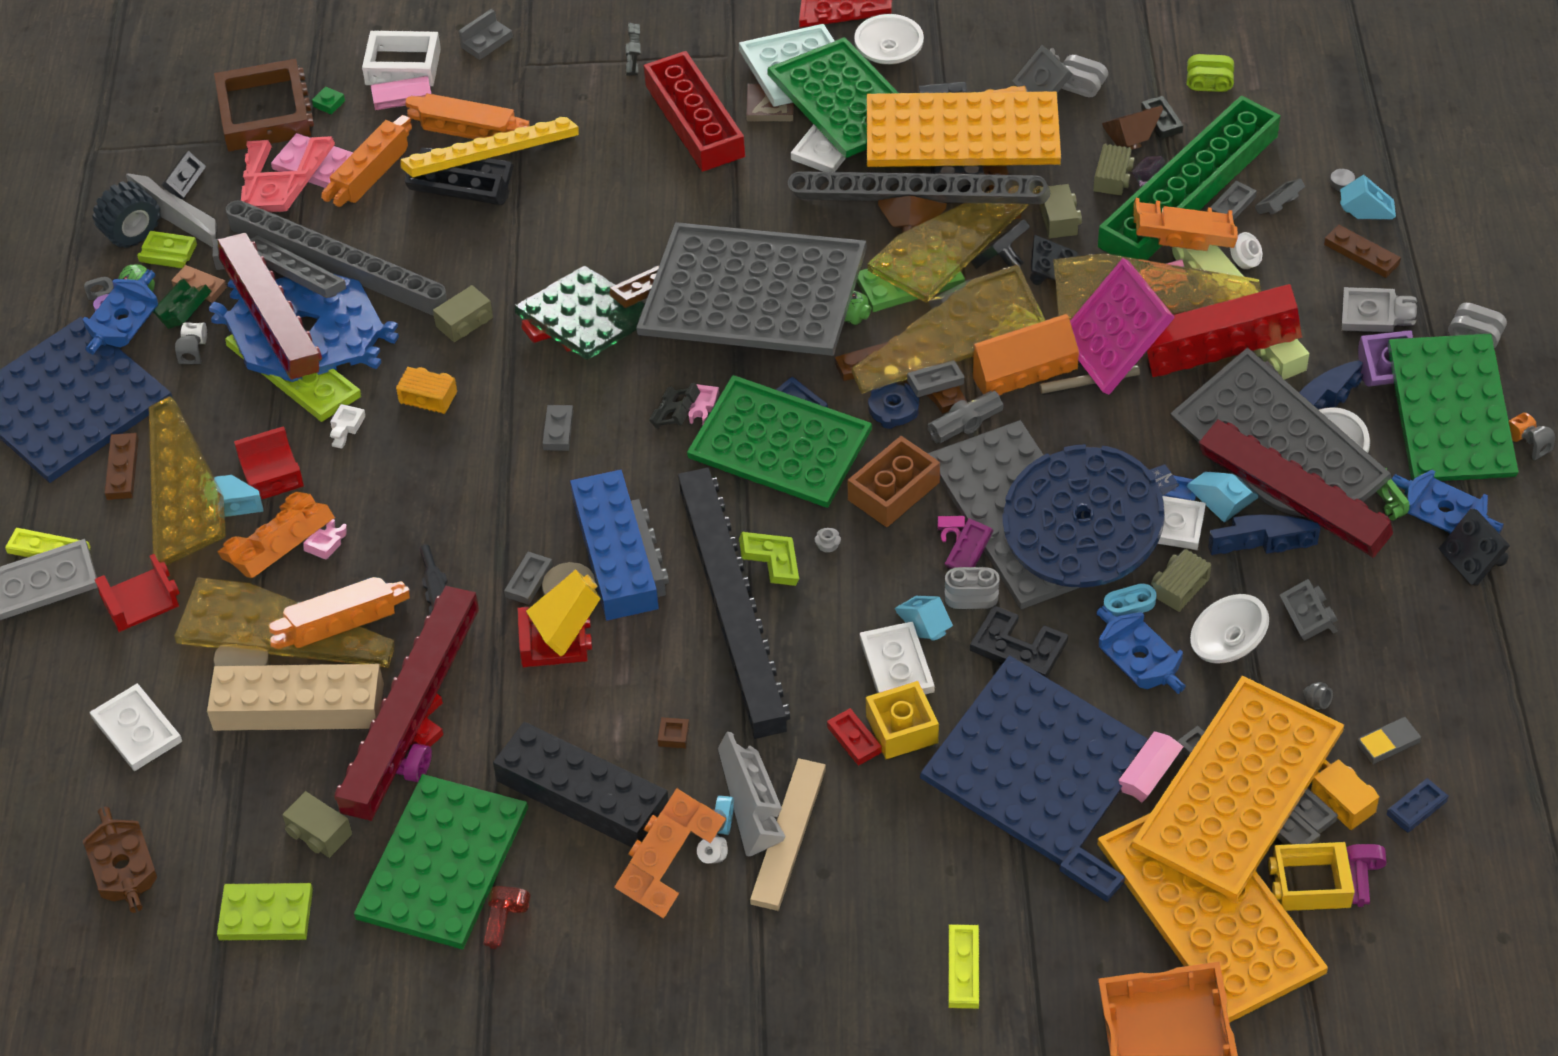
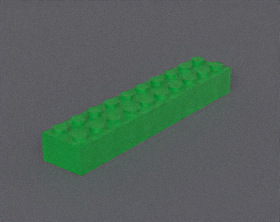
(1194, 174)

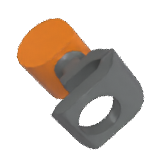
(1525, 427)

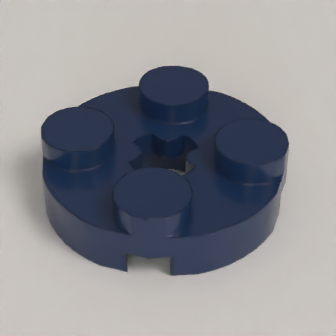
(896, 415)

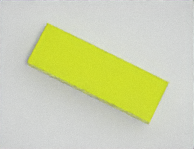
(30, 543)
(964, 966)

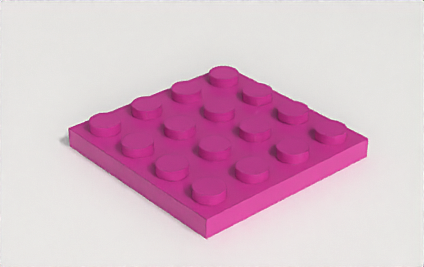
(1118, 325)

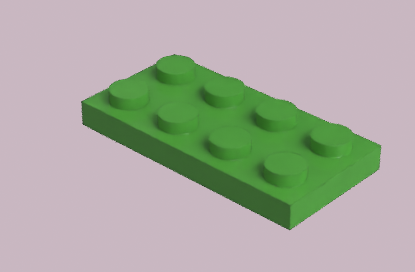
(885, 295)

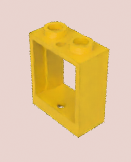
(1306, 855)

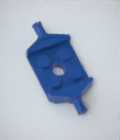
(127, 298)
(1429, 494)
(1131, 634)

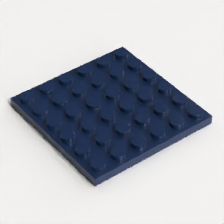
(68, 403)
(1035, 760)

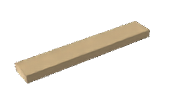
(793, 821)

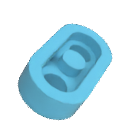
(1128, 600)

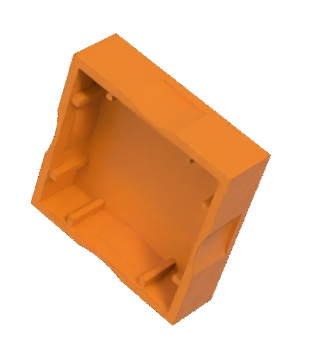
(1168, 1013)

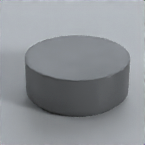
(1341, 178)

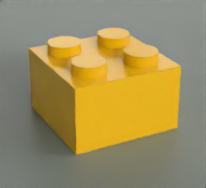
(902, 719)

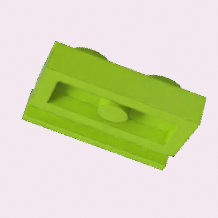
(167, 249)

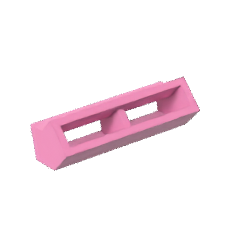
(394, 93)
(1149, 765)

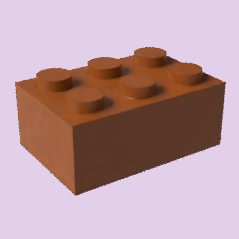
(893, 481)

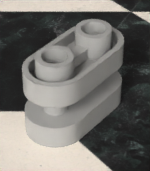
(1086, 76)
(1475, 319)
(971, 588)

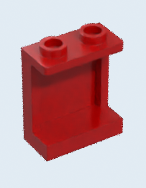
(537, 653)

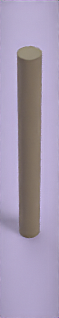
(1077, 381)

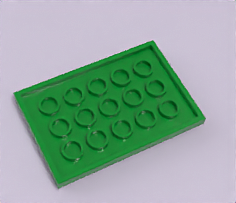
(832, 91)
(1452, 407)
(780, 441)
(441, 861)

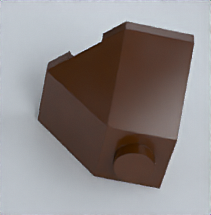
(1133, 128)
(910, 211)

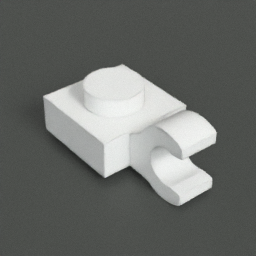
(345, 421)

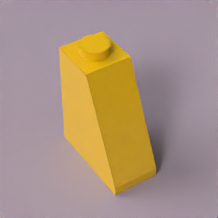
(564, 610)

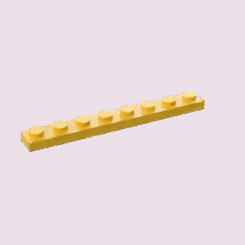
(489, 147)

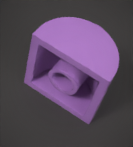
(1376, 359)

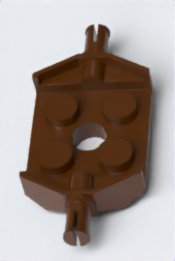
(116, 842)

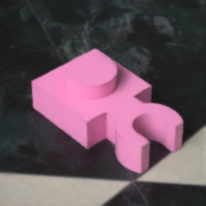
(704, 403)
(326, 541)

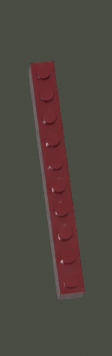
(406, 704)

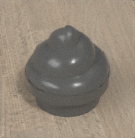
(1318, 695)

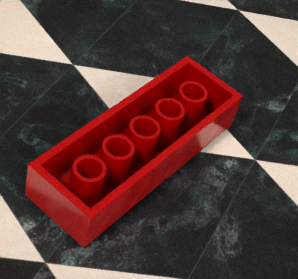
(694, 111)
(1226, 330)

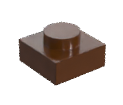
(673, 732)

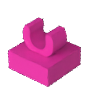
(950, 524)

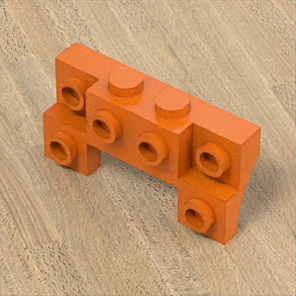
(1184, 226)
(296, 522)
(659, 848)

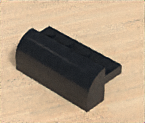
(476, 181)

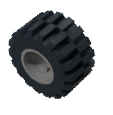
(126, 214)

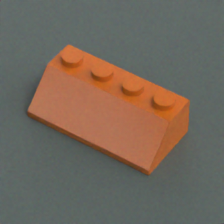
(1025, 356)

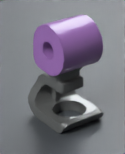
(101, 295)

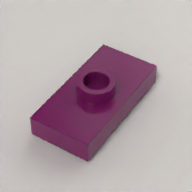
(969, 545)

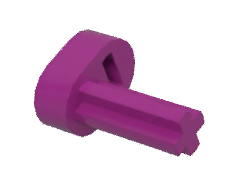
(416, 763)
(1361, 859)

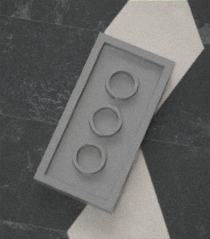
(46, 578)

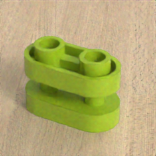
(1210, 73)

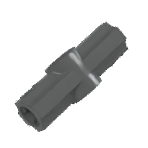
(965, 416)

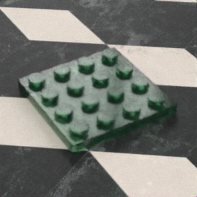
(581, 313)

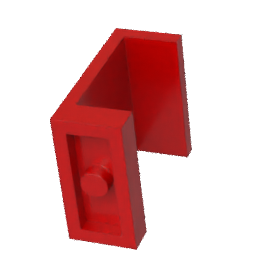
(269, 463)
(139, 596)

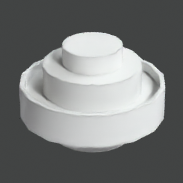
(1247, 251)

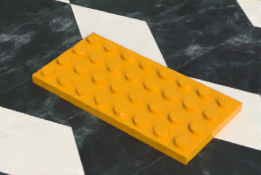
(963, 129)
(1238, 787)
(1251, 937)

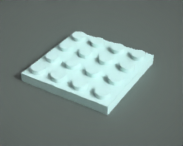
(773, 49)

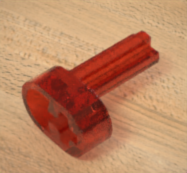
(501, 902)

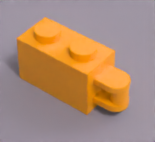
(1345, 793)

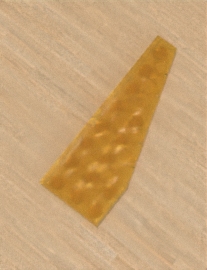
(937, 250)
(1176, 286)
(948, 332)
(183, 489)
(240, 618)

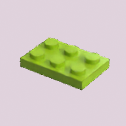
(265, 911)

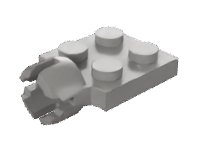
(1376, 310)

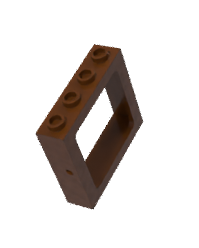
(282, 127)

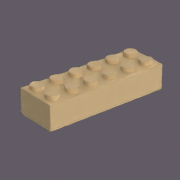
(295, 697)

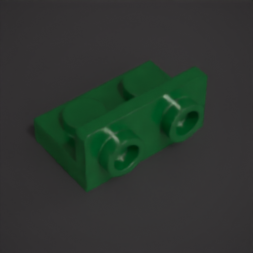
(180, 303)

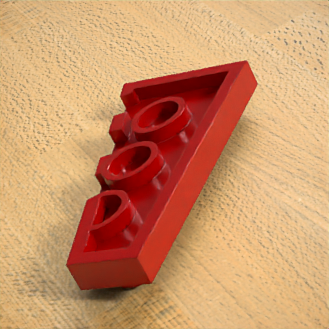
(832, 11)

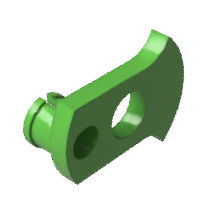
(1396, 503)

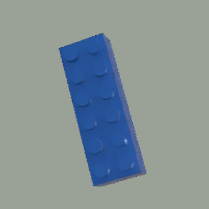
(614, 545)

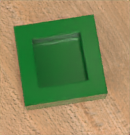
(328, 100)

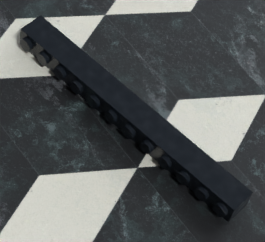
(732, 604)

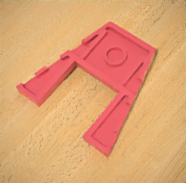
(279, 189)

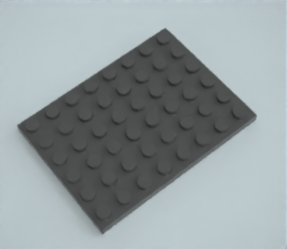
(753, 288)

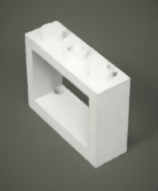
(401, 42)

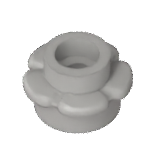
(827, 539)

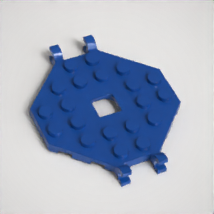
(343, 330)

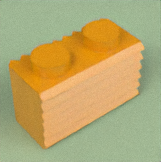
(426, 389)

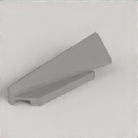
(178, 211)
(753, 796)

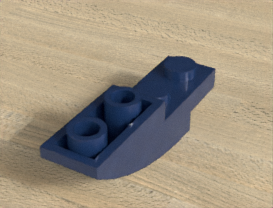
(1333, 385)
(1271, 531)

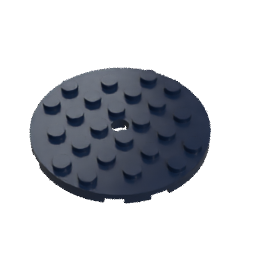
(1092, 551)

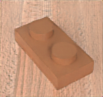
(198, 278)

